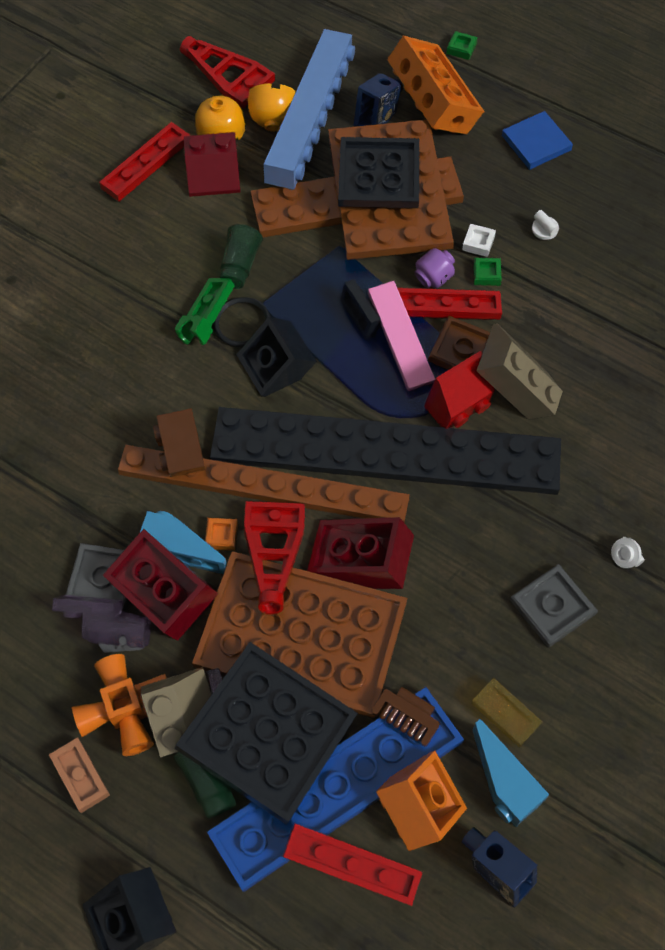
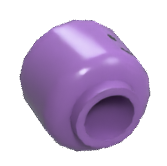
(435, 268)

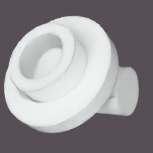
(544, 226)
(627, 553)

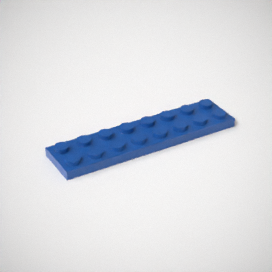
(346, 786)

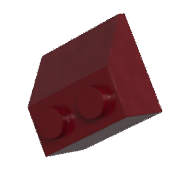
(212, 164)

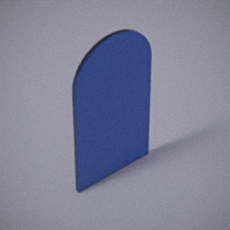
(335, 340)

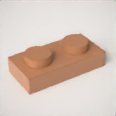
(79, 775)

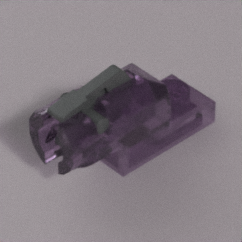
(105, 623)

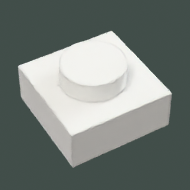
(479, 240)

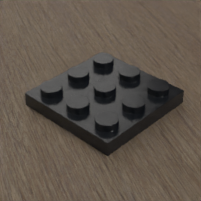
(379, 172)

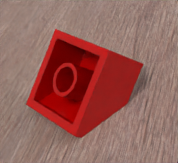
(459, 394)

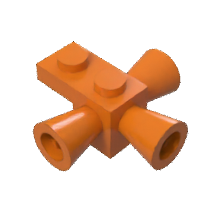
(120, 705)

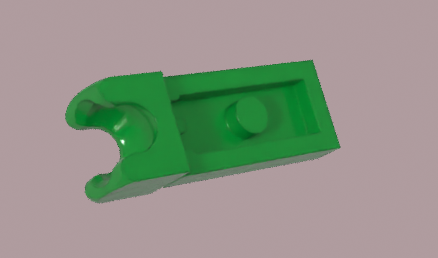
(204, 311)

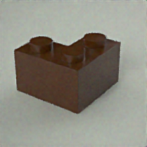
(180, 443)

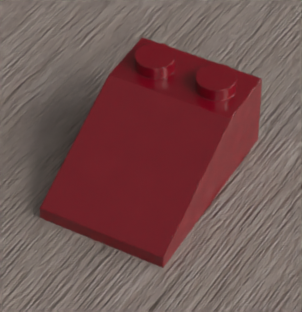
(363, 551)
(160, 585)

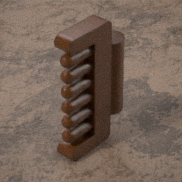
(411, 707)

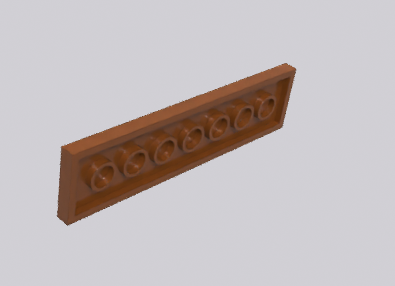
(316, 203)

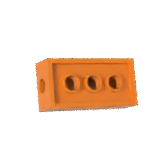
(435, 85)

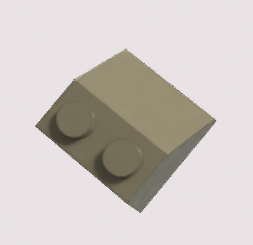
(174, 705)

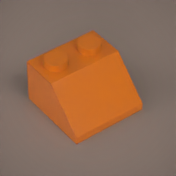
(422, 801)

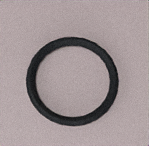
(229, 303)

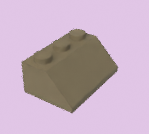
(518, 376)

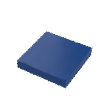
(537, 140)

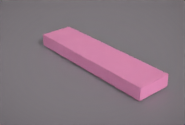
(401, 336)

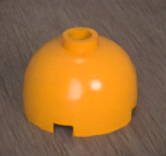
(269, 105)
(220, 115)

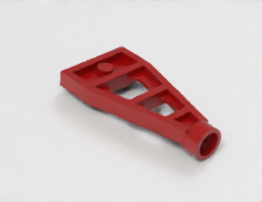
(238, 90)
(279, 519)

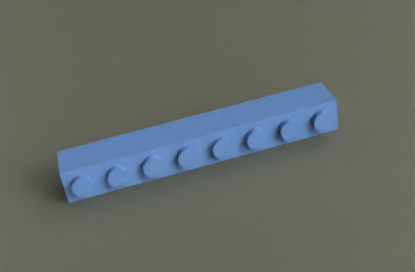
(309, 110)

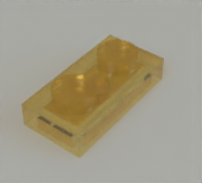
(506, 712)

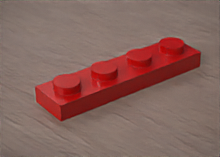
(144, 162)
(450, 302)
(352, 864)

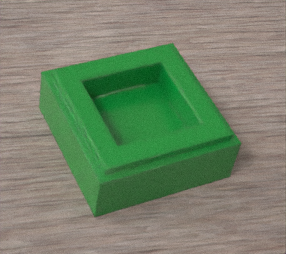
(461, 45)
(487, 271)

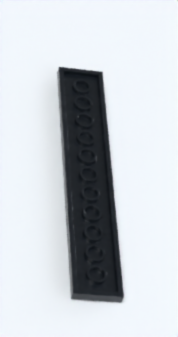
(388, 450)

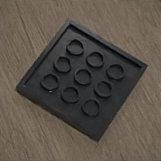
(266, 732)

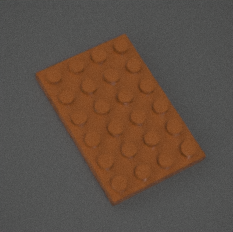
(396, 230)
(326, 632)

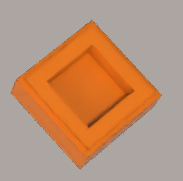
(221, 533)

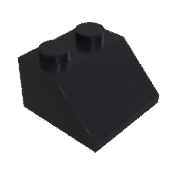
(275, 356)
(129, 913)

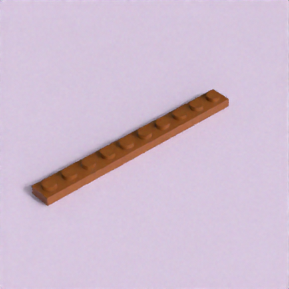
(270, 486)

